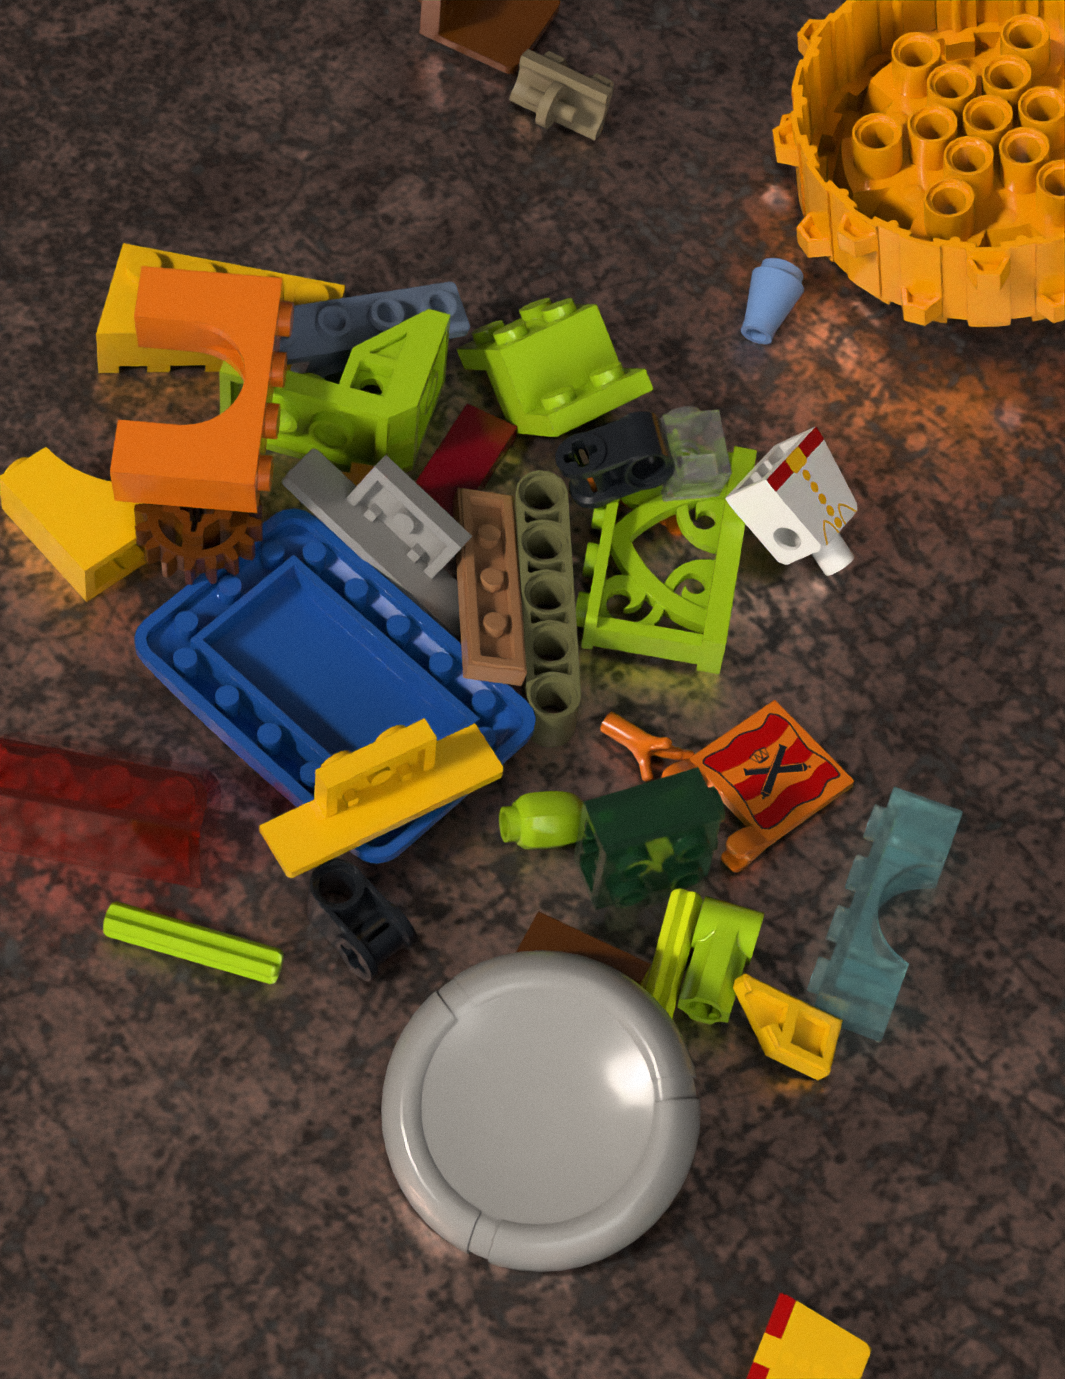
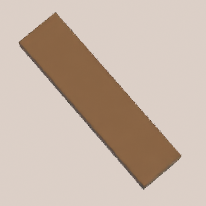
(489, 588)

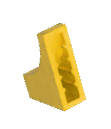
(72, 521)

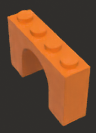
(224, 458)

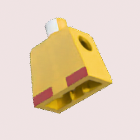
(807, 1346)

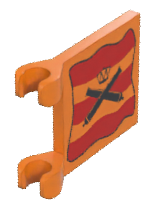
(768, 778)

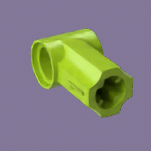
(722, 948)

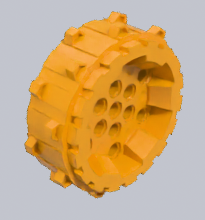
(935, 154)

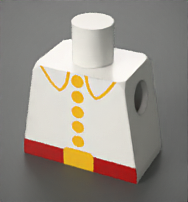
(798, 502)

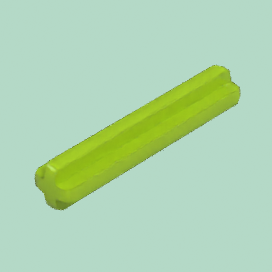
(193, 942)

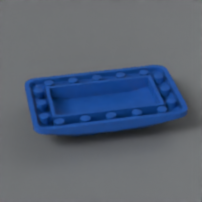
(319, 660)

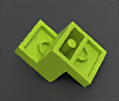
(553, 367)

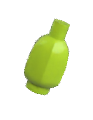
(541, 820)

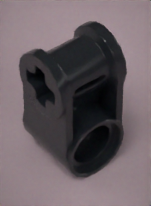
(621, 456)
(363, 928)

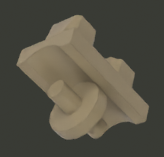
(562, 94)

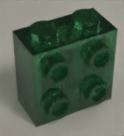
(648, 838)

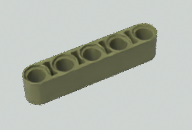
(551, 584)

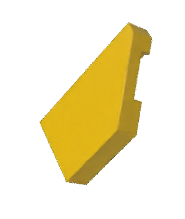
(789, 1027)

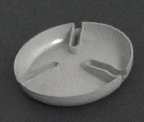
(540, 1111)

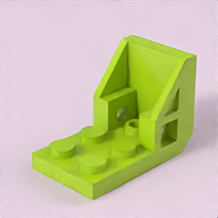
(356, 424)

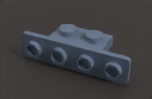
(331, 328)

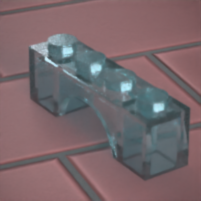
(906, 855)

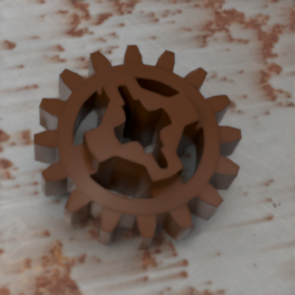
(215, 544)

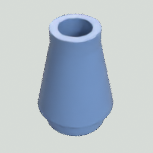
(771, 296)

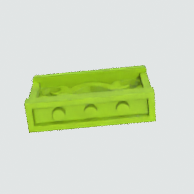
(702, 612)

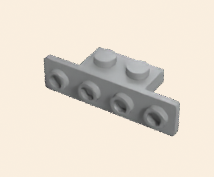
(390, 527)

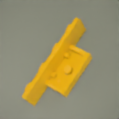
(378, 791)

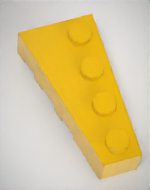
(117, 332)

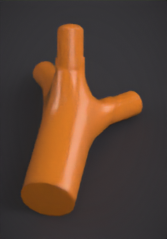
(641, 743)

